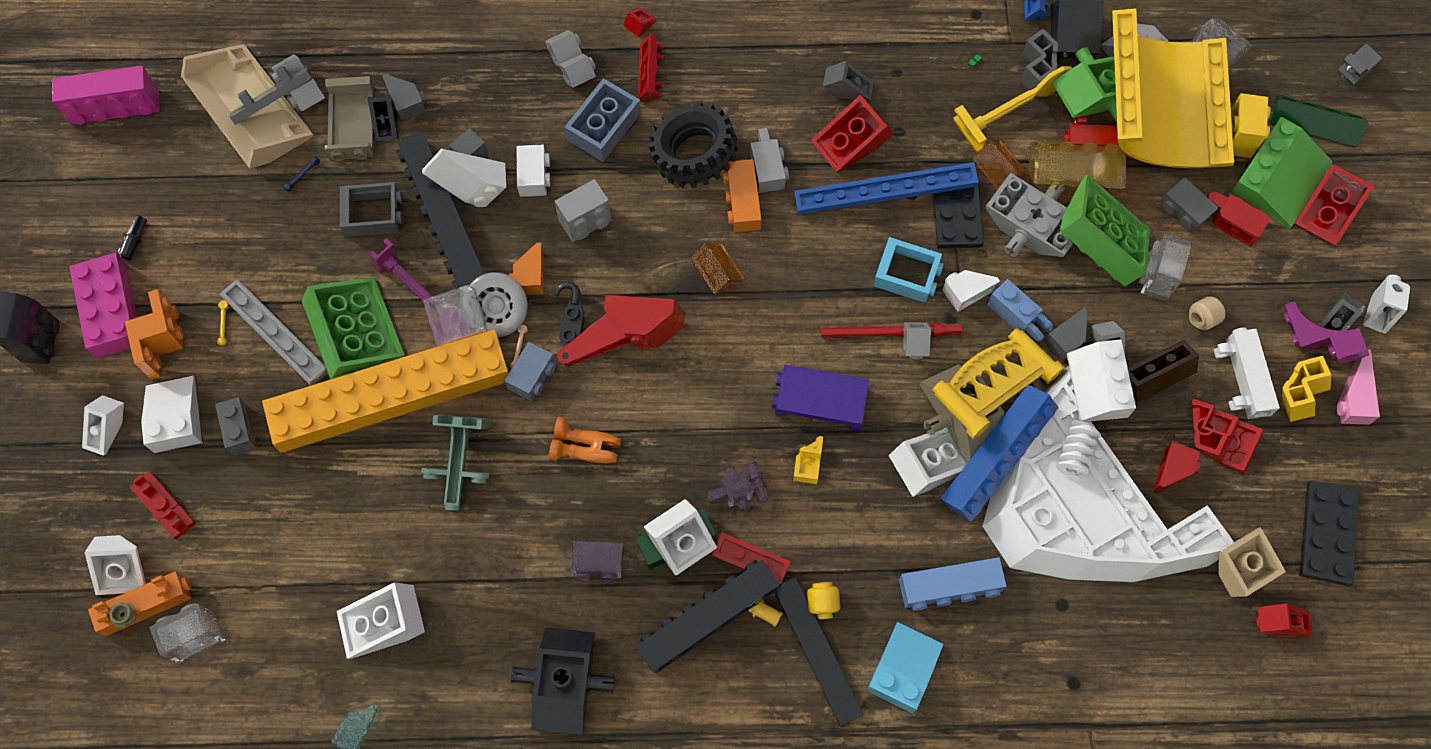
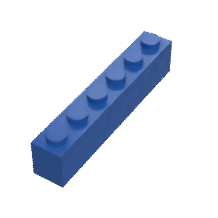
(999, 453)

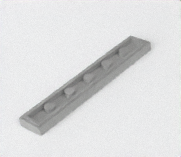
(274, 333)

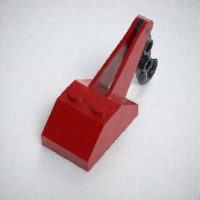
(627, 321)

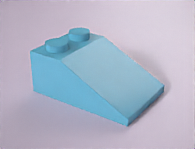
(905, 668)

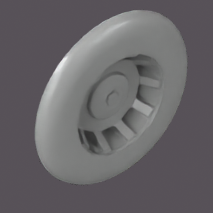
(497, 303)

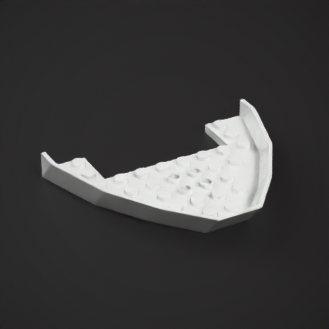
(1090, 522)

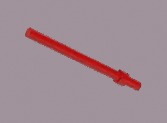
(937, 330)

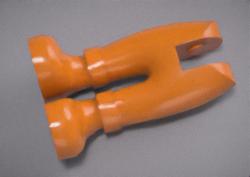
(593, 438)

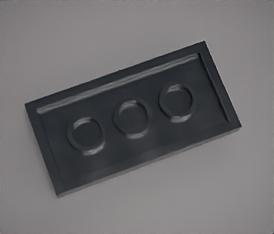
(957, 216)
(1329, 533)

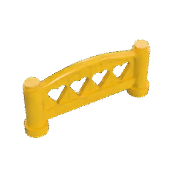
(973, 411)

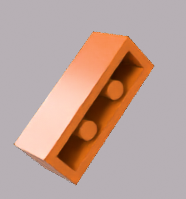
(742, 196)

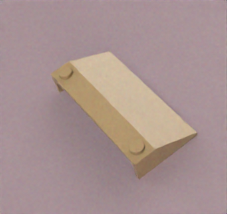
(218, 79)

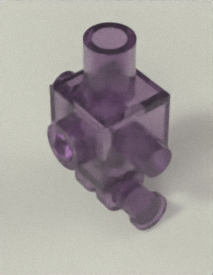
(736, 487)

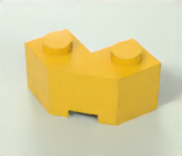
(1308, 378)

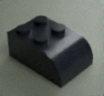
(27, 328)

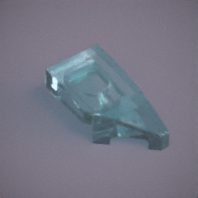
(354, 729)

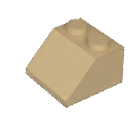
(1248, 564)

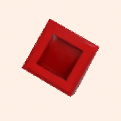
(638, 21)

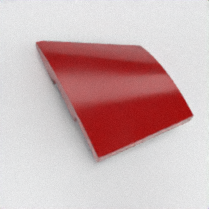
(1224, 436)

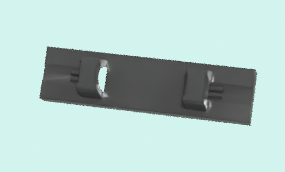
(253, 105)

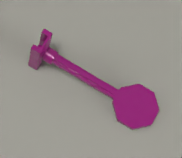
(388, 260)

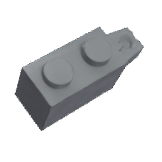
(768, 163)

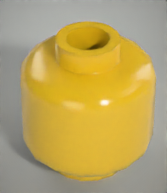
(823, 599)

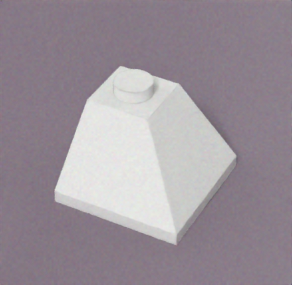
(114, 565)

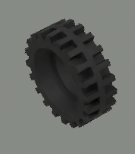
(686, 124)

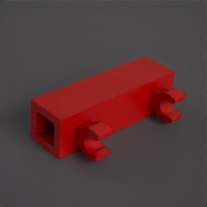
(1083, 133)

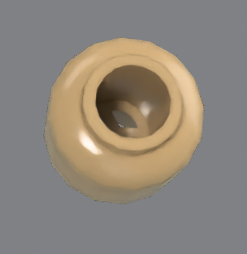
(1207, 313)

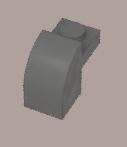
(1360, 64)

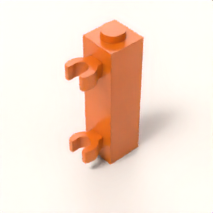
(147, 600)

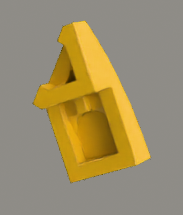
(808, 462)

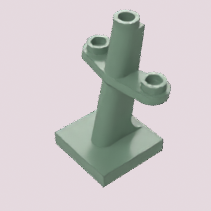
(460, 430)

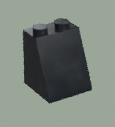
(1076, 26)

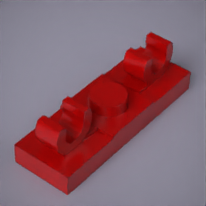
(649, 68)
(162, 505)
(741, 554)

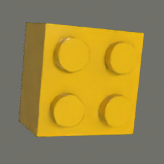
(1249, 124)

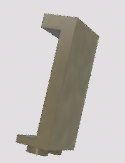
(349, 118)

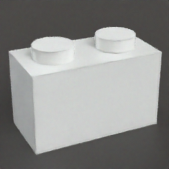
(531, 170)

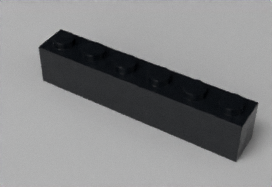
(707, 617)

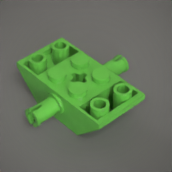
(1089, 86)

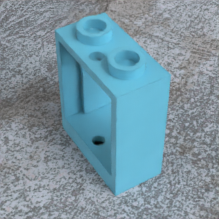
(904, 287)

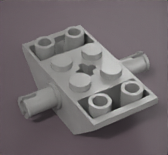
(1029, 217)

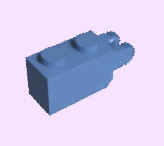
(1019, 310)

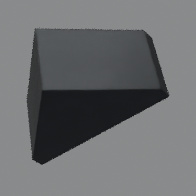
(383, 118)

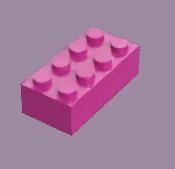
(105, 95)
(103, 303)

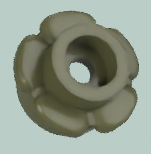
(117, 610)

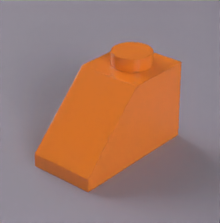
(530, 270)

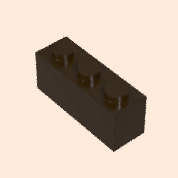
(1162, 370)

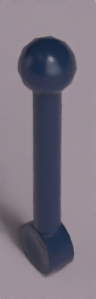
(314, 162)

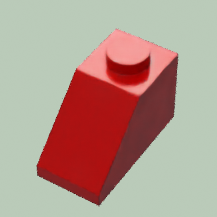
(1176, 466)
(1284, 621)

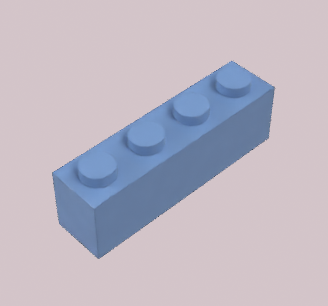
(952, 583)

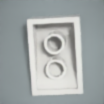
(467, 176)
(171, 415)
(928, 461)
(380, 620)

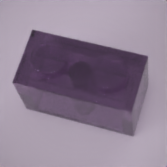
(597, 560)

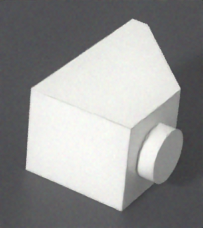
(968, 288)
(101, 424)

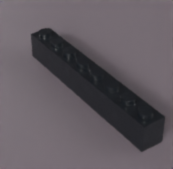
(441, 211)

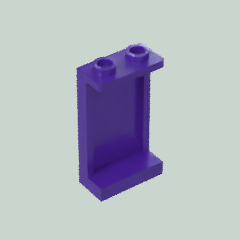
(821, 396)

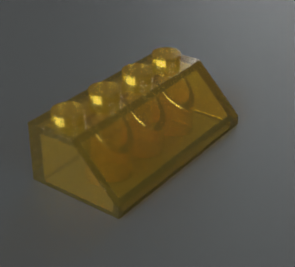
(1070, 163)

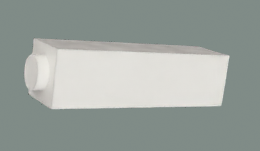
(1251, 373)

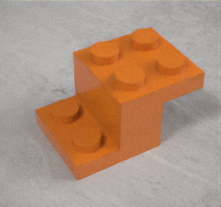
(154, 335)

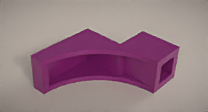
(1345, 345)

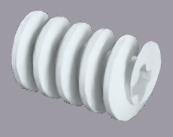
(1077, 448)

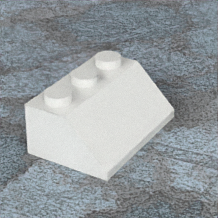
(1101, 381)

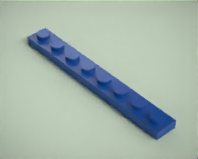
(886, 188)

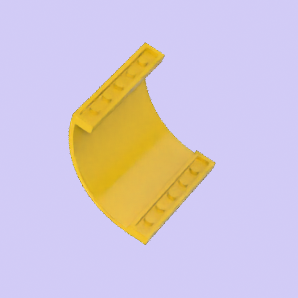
(1171, 98)

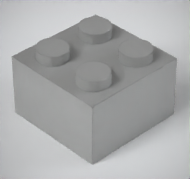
(583, 211)

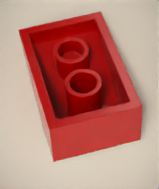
(852, 135)
(1334, 204)

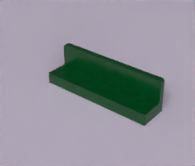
(1320, 120)

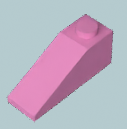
(1359, 397)

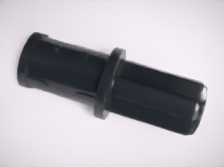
(132, 238)

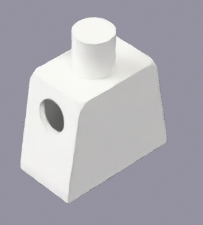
(1390, 294)

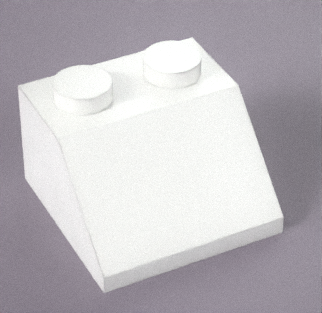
(680, 536)

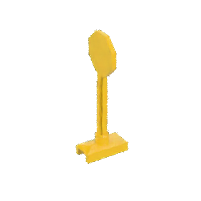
(972, 127)

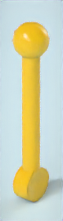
(223, 305)

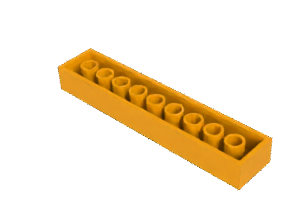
(385, 391)

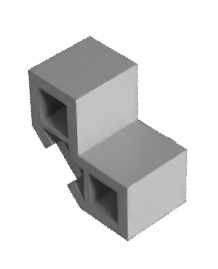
(567, 55)
(304, 95)

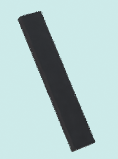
(818, 653)

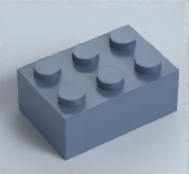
(603, 120)

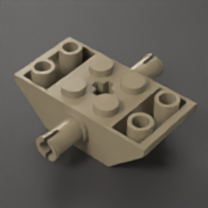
(947, 419)

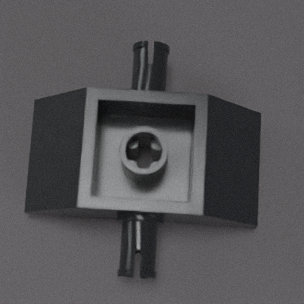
(558, 706)

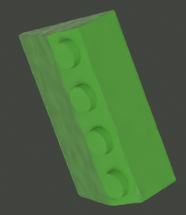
(1283, 173)
(1107, 232)
(351, 325)

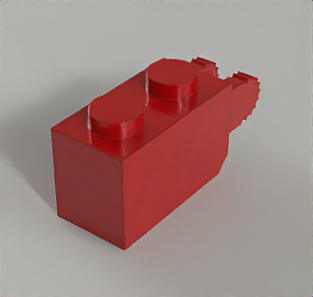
(1238, 218)

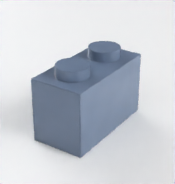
(530, 371)

